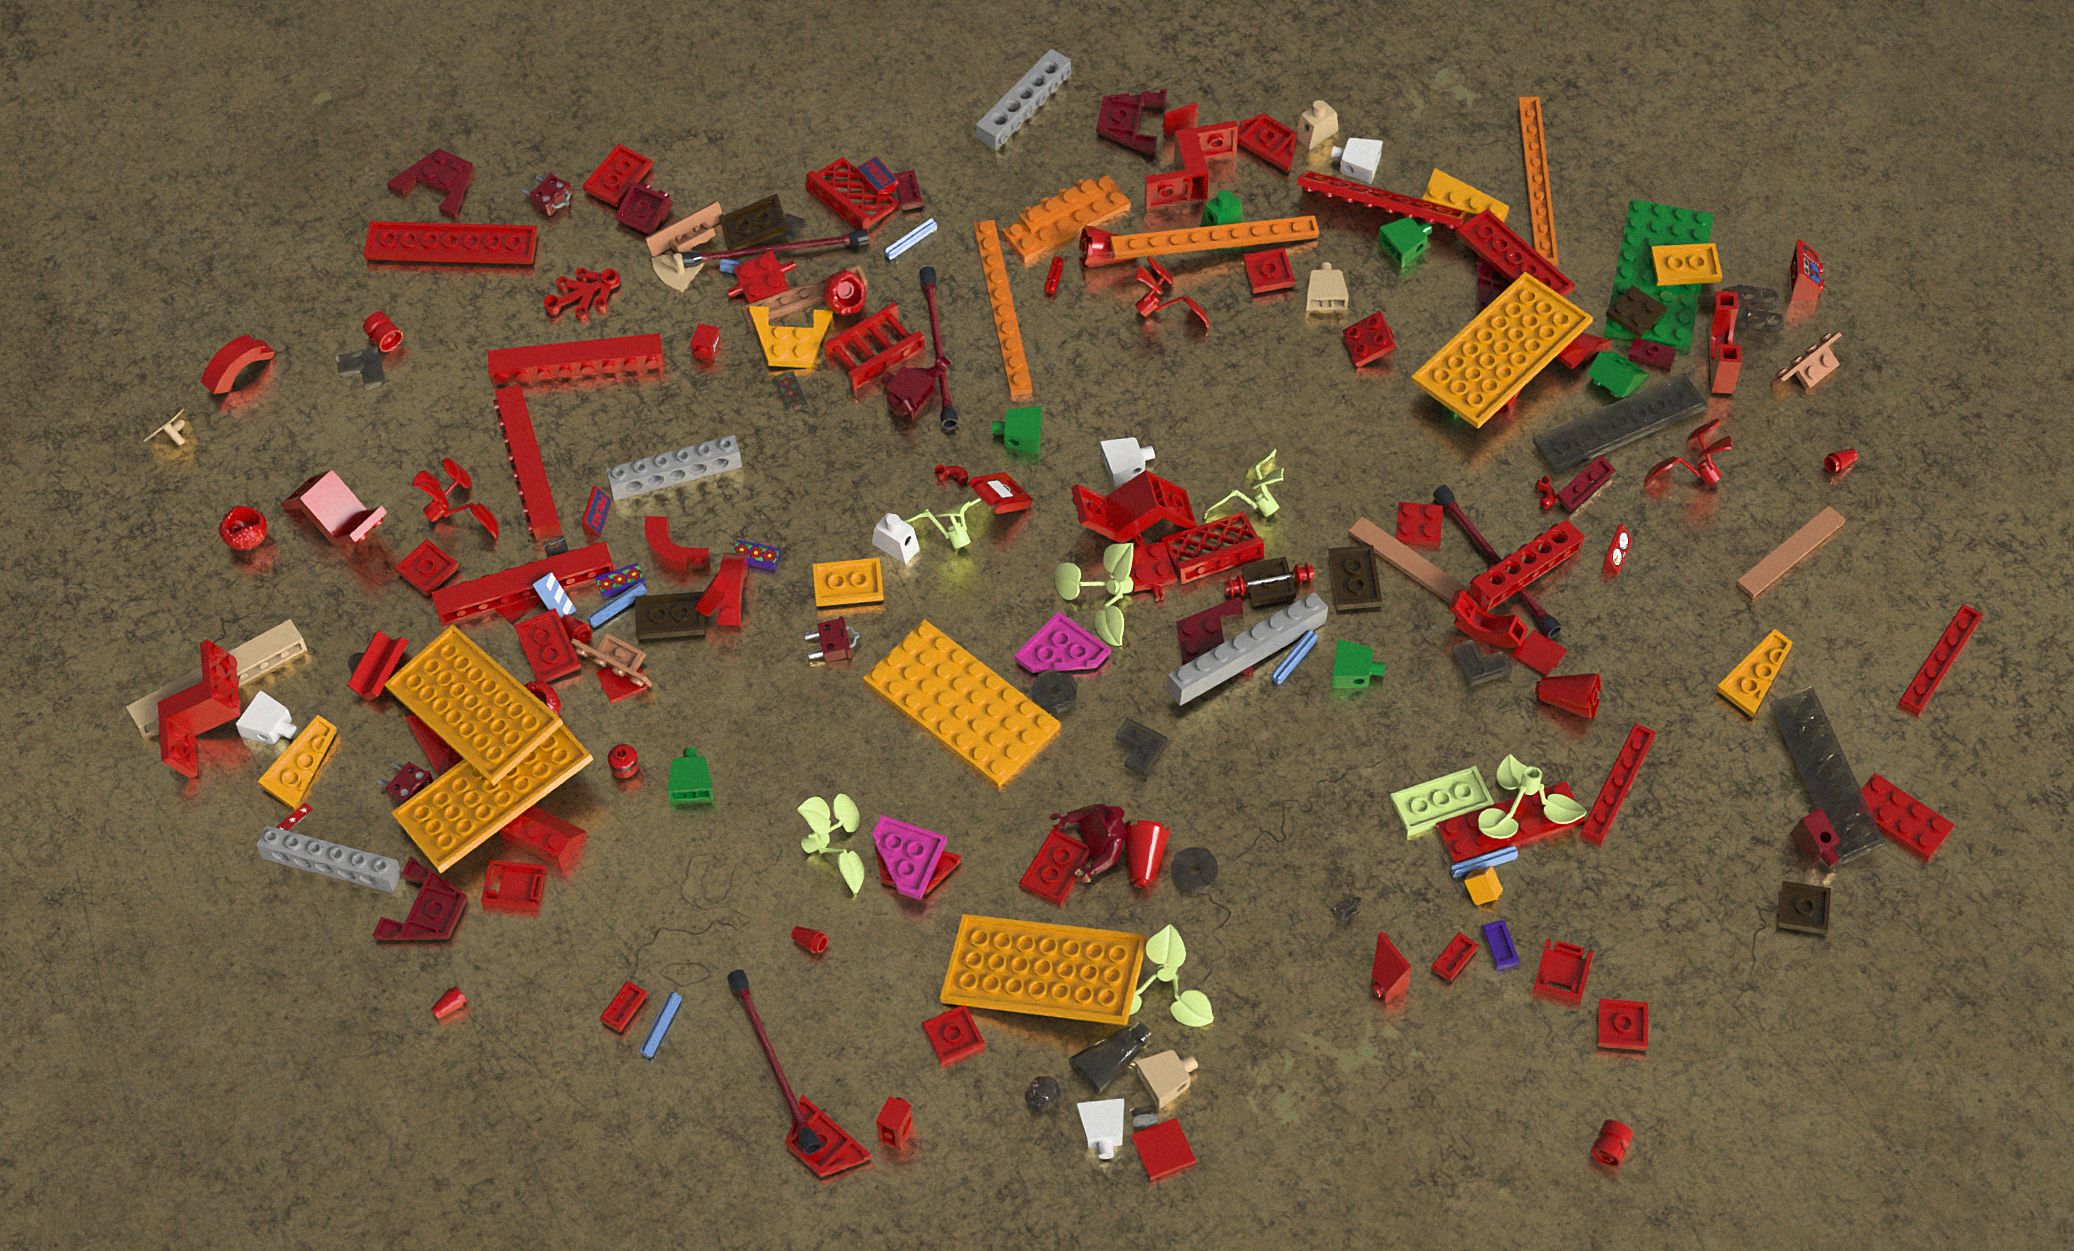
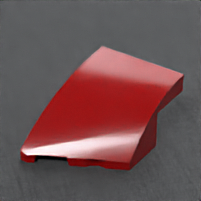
(1582, 349)

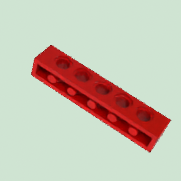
(1525, 565)

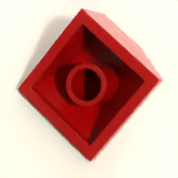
(1390, 970)

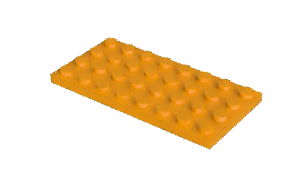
(1501, 350)
(961, 703)
(473, 704)
(466, 809)
(1044, 969)

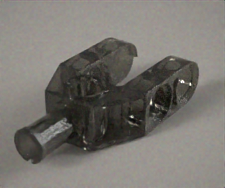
(1755, 302)

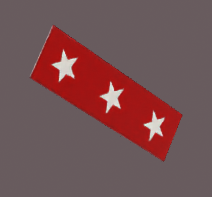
(295, 817)

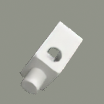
(1359, 158)
(1124, 459)
(895, 538)
(266, 720)
(1102, 1124)

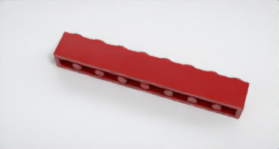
(575, 358)
(528, 463)
(515, 584)

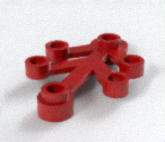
(606, 280)

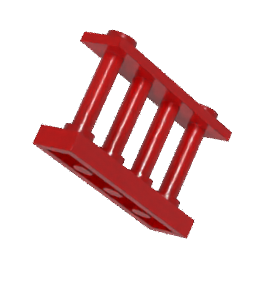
(879, 363)

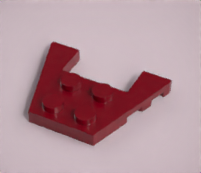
(1121, 117)
(439, 171)
(1487, 288)
(1204, 631)
(433, 911)

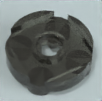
(1059, 681)
(1186, 879)

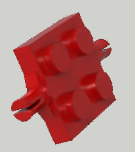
(761, 277)
(1151, 567)

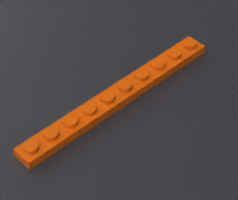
(1537, 178)
(1214, 237)
(1002, 308)

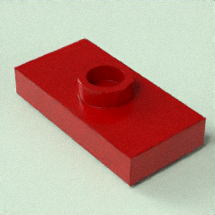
(1454, 956)
(623, 1006)

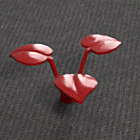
(1150, 300)
(1707, 468)
(439, 505)

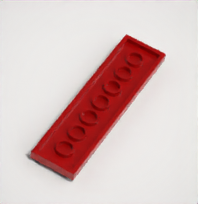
(1388, 200)
(450, 242)

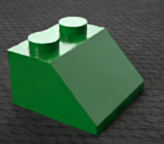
(1616, 374)

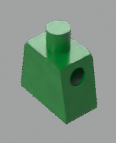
(1222, 210)
(1404, 239)
(1021, 428)
(1354, 665)
(689, 778)

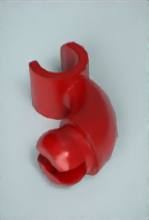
(957, 471)
(1544, 486)

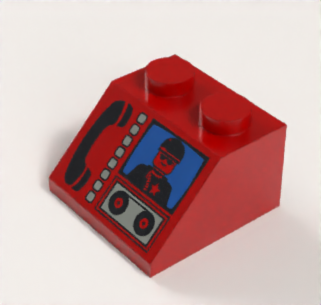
(1805, 273)

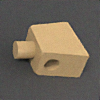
(1317, 124)
(1327, 289)
(1165, 1075)

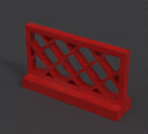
(840, 202)
(1219, 558)

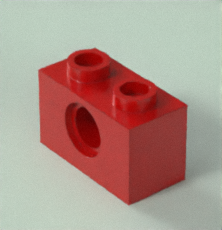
(894, 1122)

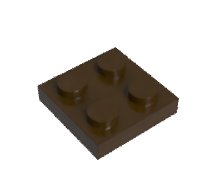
(1636, 311)
(1804, 907)

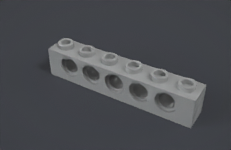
(1023, 99)
(674, 467)
(329, 859)

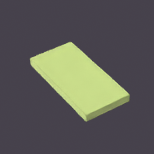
(1440, 800)

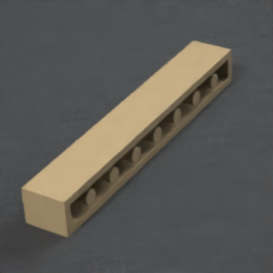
(253, 659)

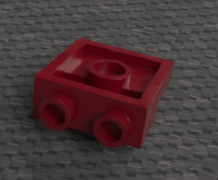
(644, 208)

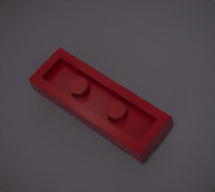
(1585, 483)

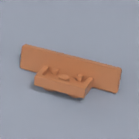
(686, 232)
(1813, 365)
(618, 655)

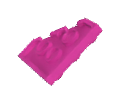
(1061, 647)
(908, 854)

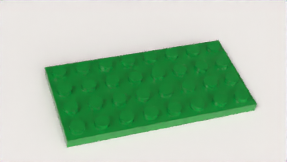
(1659, 225)

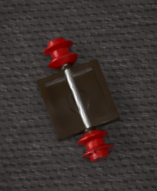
(1269, 581)

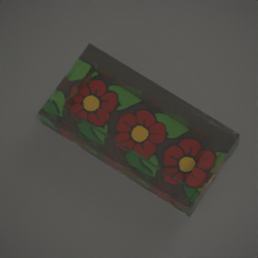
(790, 392)

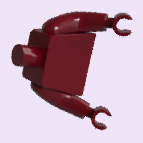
(912, 387)
(1103, 833)

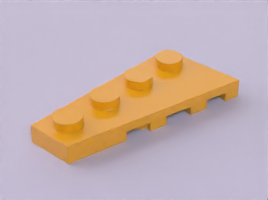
(1456, 194)
(1754, 675)
(296, 766)

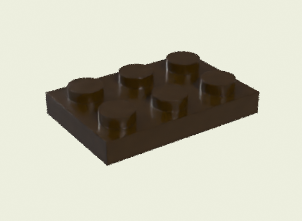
(754, 223)
(1355, 577)
(668, 615)

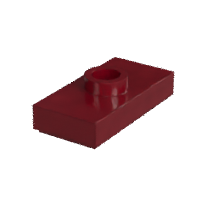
(908, 190)
(1652, 353)

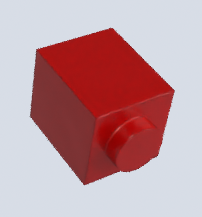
(705, 341)

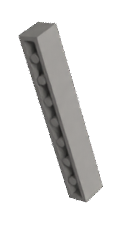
(1246, 648)

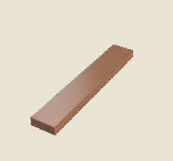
(795, 298)
(1790, 552)
(1406, 559)

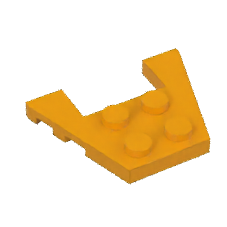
(790, 344)

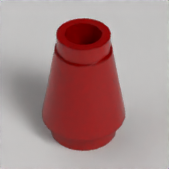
(1838, 461)
(576, 628)
(811, 939)
(449, 1002)

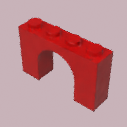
(1724, 356)

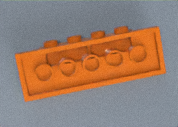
(1065, 216)

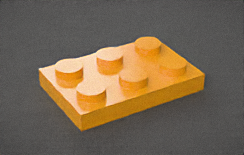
(1686, 264)
(848, 582)

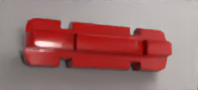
(1053, 274)

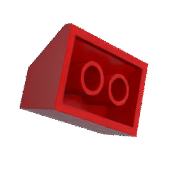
(543, 836)

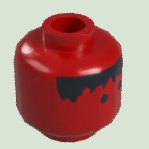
(623, 761)

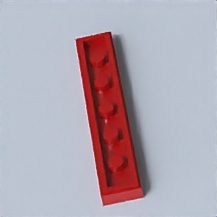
(1940, 659)
(1617, 783)

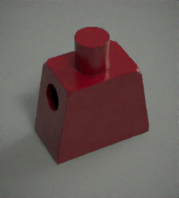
(1817, 837)

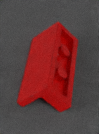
(376, 665)

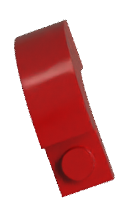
(231, 360)
(669, 554)
(735, 570)
(1486, 627)

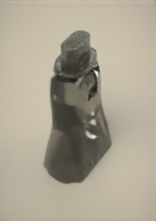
(1107, 1058)

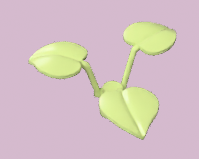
(1264, 499)
(957, 531)
(1118, 561)
(1515, 775)
(817, 815)
(1169, 952)

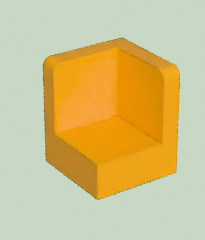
(1483, 885)

